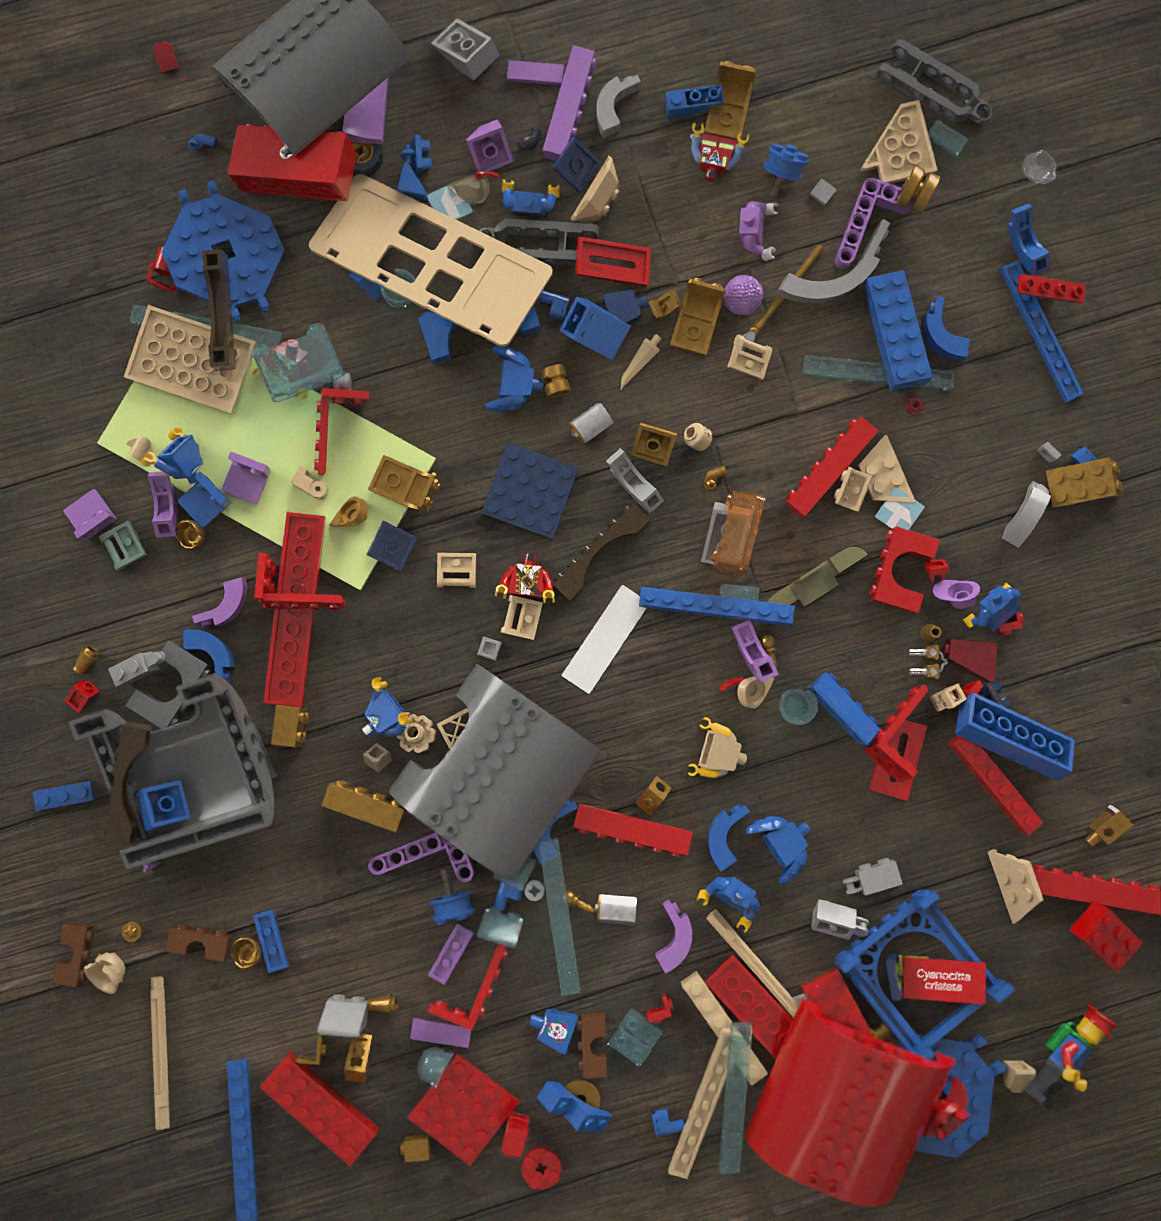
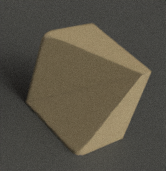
(377, 757)

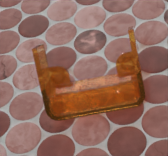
(738, 532)

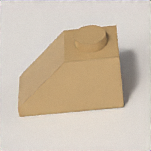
(1017, 1075)

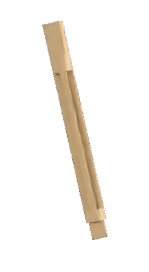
(752, 961)
(159, 1046)

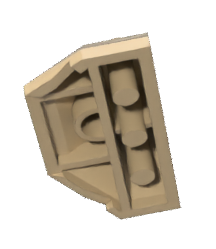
(598, 196)

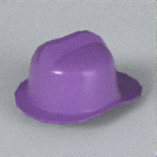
(958, 593)

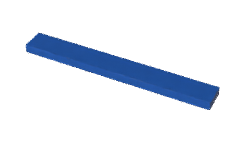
(1043, 335)

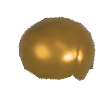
(190, 534)
(246, 953)

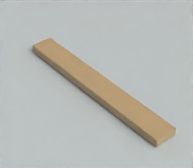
(701, 1109)

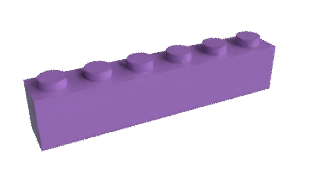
(569, 101)

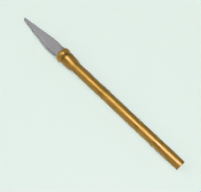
(759, 324)

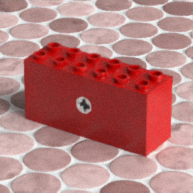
(267, 167)

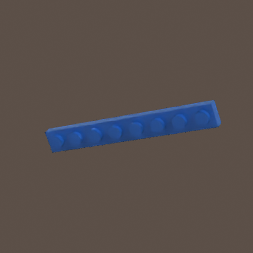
(716, 606)
(242, 1140)

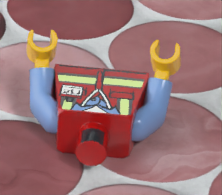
(715, 153)

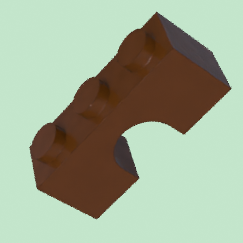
(78, 937)
(216, 943)
(593, 1063)

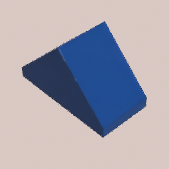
(410, 185)
(369, 287)

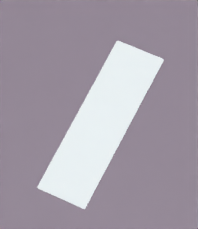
(604, 640)

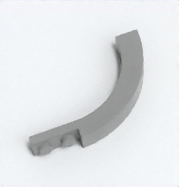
(815, 291)

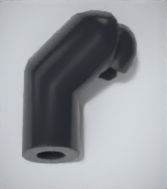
(530, 141)

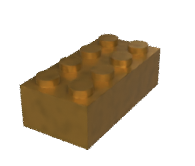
(364, 806)

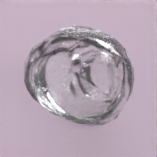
(1040, 167)

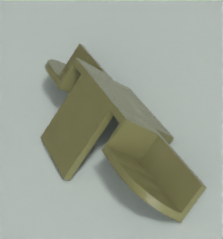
(819, 579)

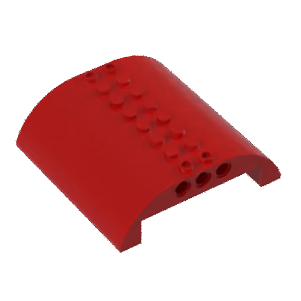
(844, 1109)

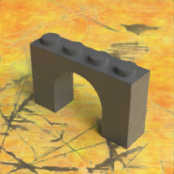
(167, 713)

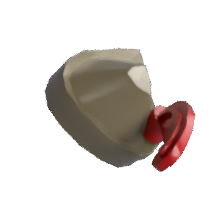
(473, 188)

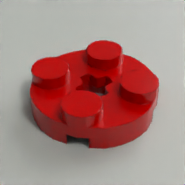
(550, 1175)

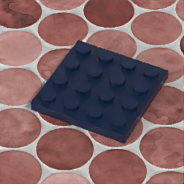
(530, 491)

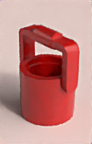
(159, 267)

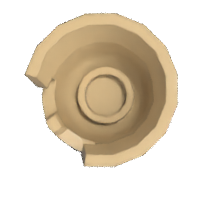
(106, 972)

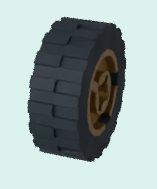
(370, 160)

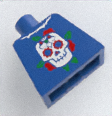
(555, 1028)

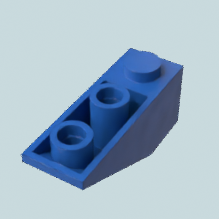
(692, 101)

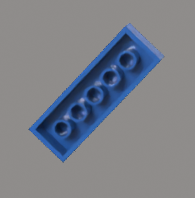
(897, 331)
(1015, 737)

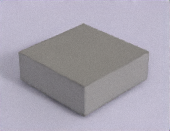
(823, 192)
(1049, 452)
(489, 648)

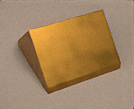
(653, 444)

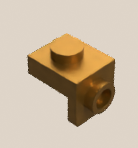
(665, 304)

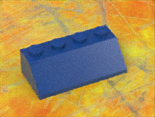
(844, 709)

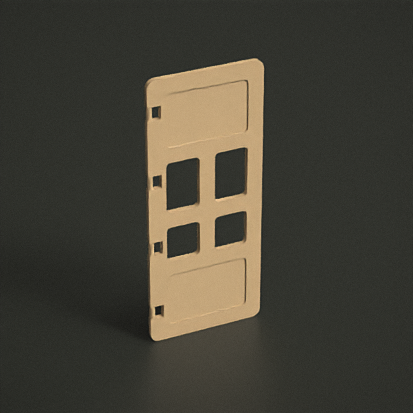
(493, 292)

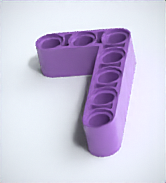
(862, 216)
(425, 849)

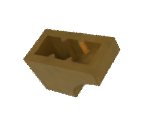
(358, 1058)

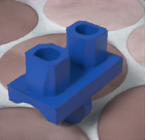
(414, 152)

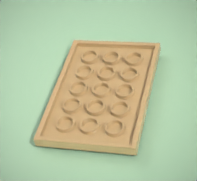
(174, 358)

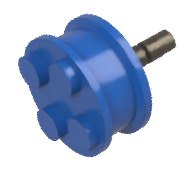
(785, 164)
(452, 904)

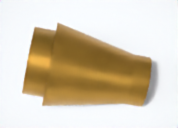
(926, 633)
(86, 658)
(384, 1004)

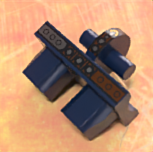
(990, 692)

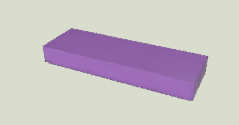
(535, 72)
(451, 953)
(440, 1032)

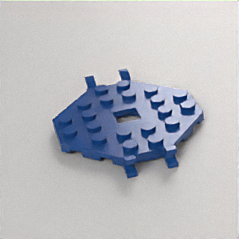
(221, 221)
(978, 1082)

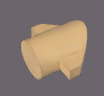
(139, 447)

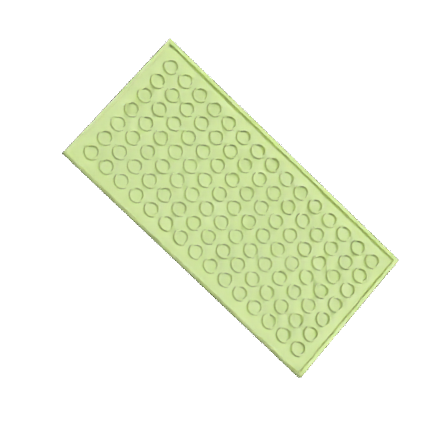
(284, 440)

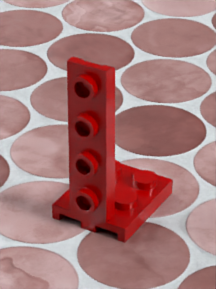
(337, 396)
(266, 589)
(888, 756)
(458, 1015)

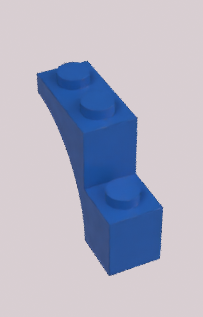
(579, 1114)

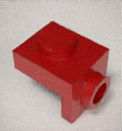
(165, 56)
(1016, 623)
(658, 1014)

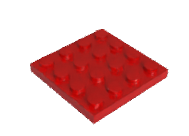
(463, 1109)

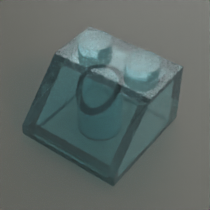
(500, 927)

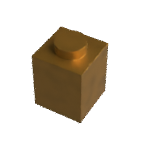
(416, 1148)

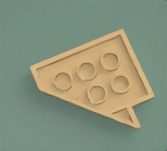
(902, 146)

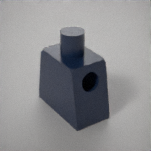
(625, 305)

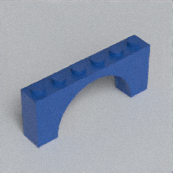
(439, 331)

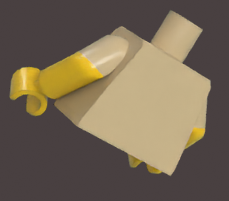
(719, 752)

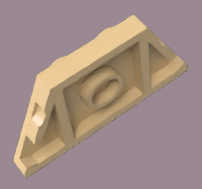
(886, 473)
(1016, 884)

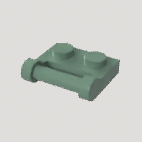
(128, 542)

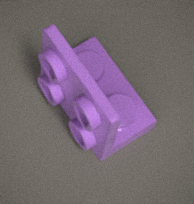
(245, 478)
(89, 515)

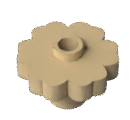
(425, 735)

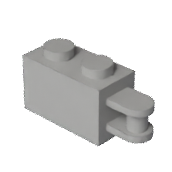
(136, 667)
(874, 877)
(838, 920)

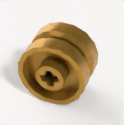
(917, 190)

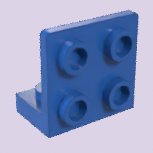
(204, 501)

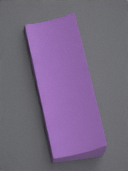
(367, 118)

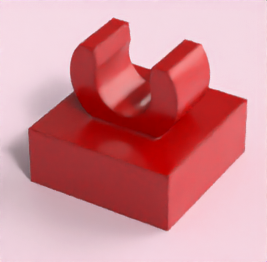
(937, 567)

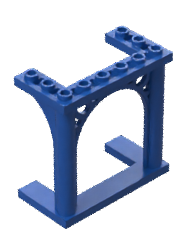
(849, 962)

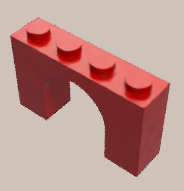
(886, 590)

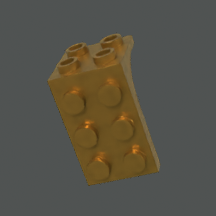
(737, 84)
(697, 316)
(1084, 482)
(405, 484)

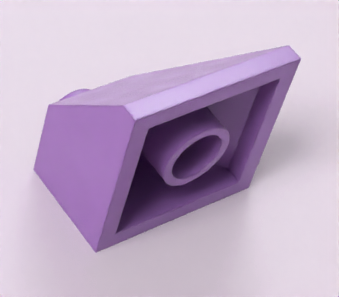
(489, 147)

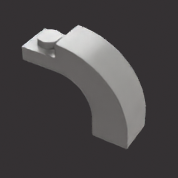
(610, 94)
(633, 481)
(1028, 514)

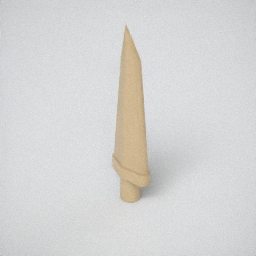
(643, 356)

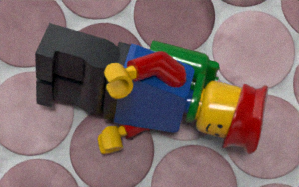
(1069, 1055)

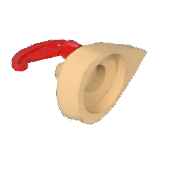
(750, 690)

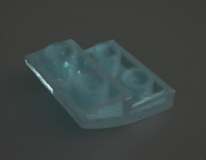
(635, 1037)

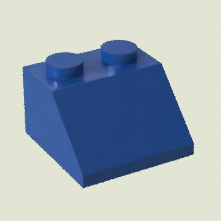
(162, 805)

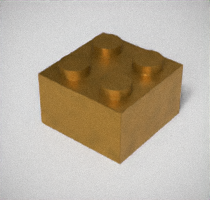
(289, 726)

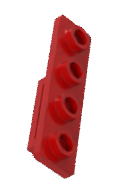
(1051, 288)

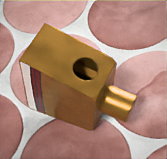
(1114, 824)

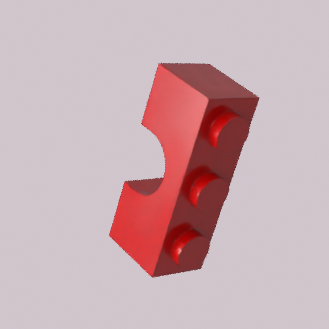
(515, 1134)

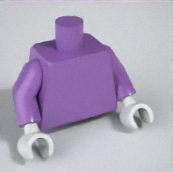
(752, 228)

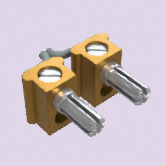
(929, 652)

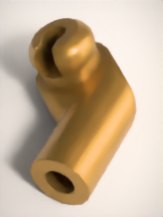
(712, 476)

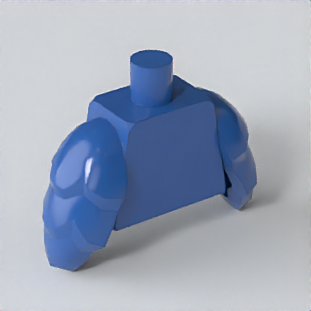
(515, 381)
(785, 844)

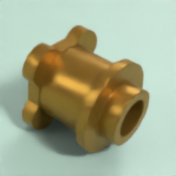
(881, 1032)

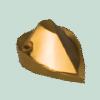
(351, 513)

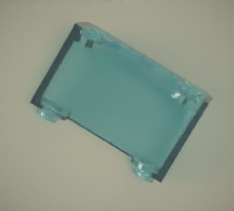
(298, 364)

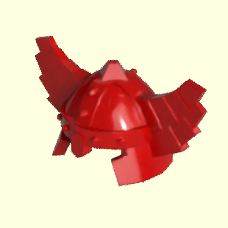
(948, 1112)

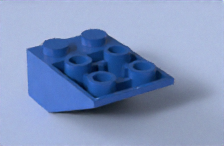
(594, 327)

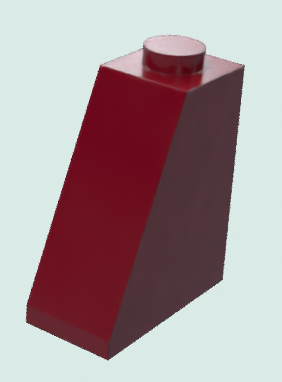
(973, 657)

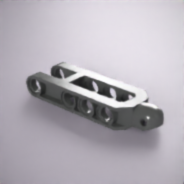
(925, 64)
(546, 229)

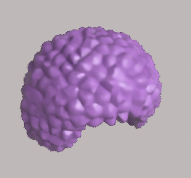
(743, 295)

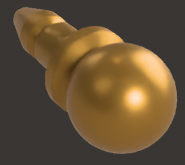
(768, 643)
(575, 901)

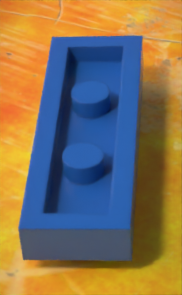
(64, 795)
(270, 940)

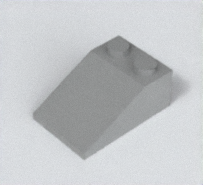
(466, 48)
(715, 531)
(344, 1016)

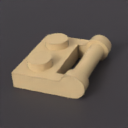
(746, 362)
(456, 564)
(528, 617)

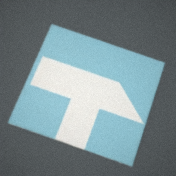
(449, 203)
(899, 513)

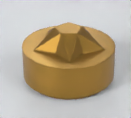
(132, 931)

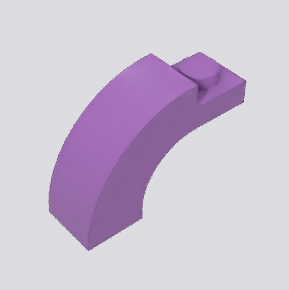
(165, 504)
(230, 607)

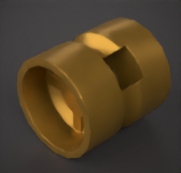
(554, 379)

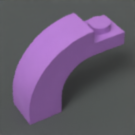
(753, 653)
(678, 948)

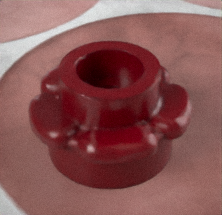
(914, 410)

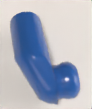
(201, 140)

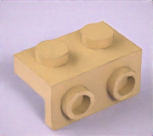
(852, 489)

